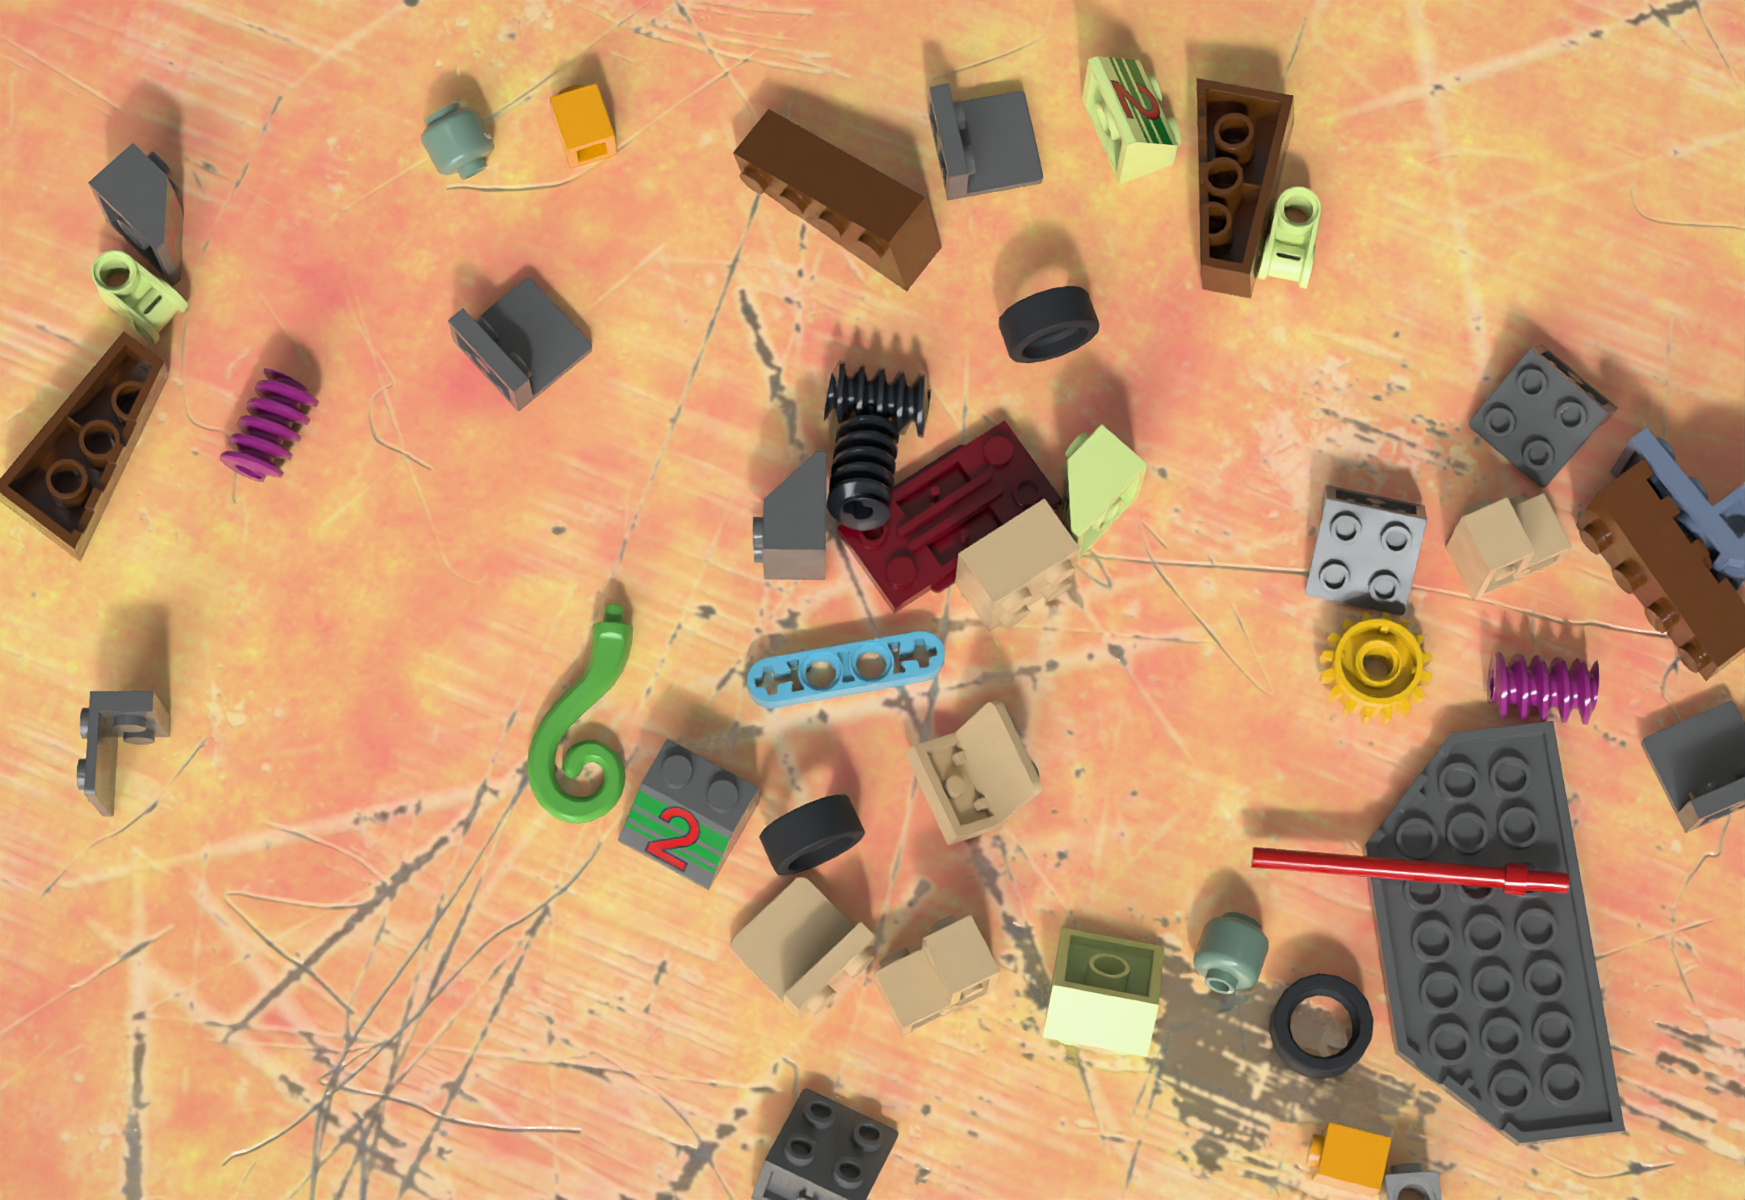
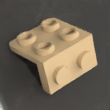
(976, 774)
(803, 948)

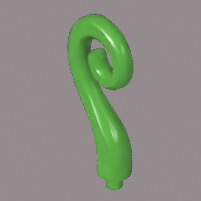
(606, 662)

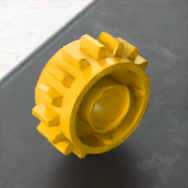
(1368, 694)

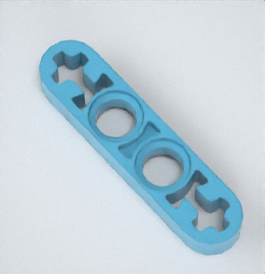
(843, 660)

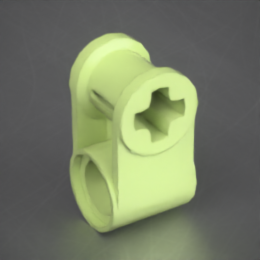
(1290, 245)
(143, 300)

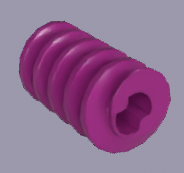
(268, 427)
(1543, 686)

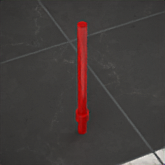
(1512, 878)

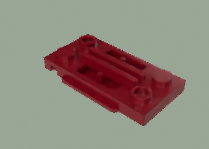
(947, 511)

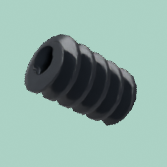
(878, 397)
(863, 472)

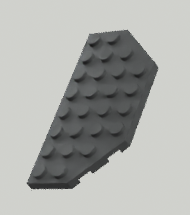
(1487, 985)

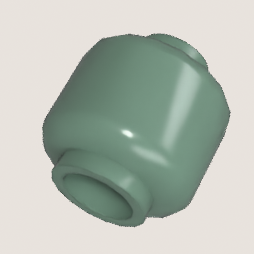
(457, 141)
(1231, 952)

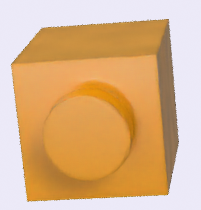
(583, 125)
(1348, 1159)

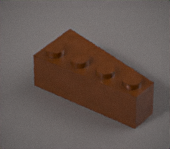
(1239, 172)
(840, 197)
(81, 452)
(1665, 571)

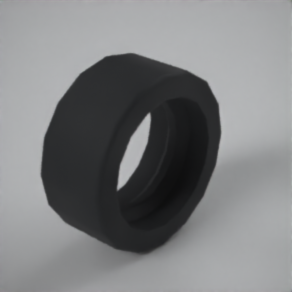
(1048, 324)
(812, 834)
(1353, 1002)

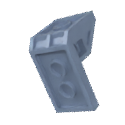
(1717, 526)

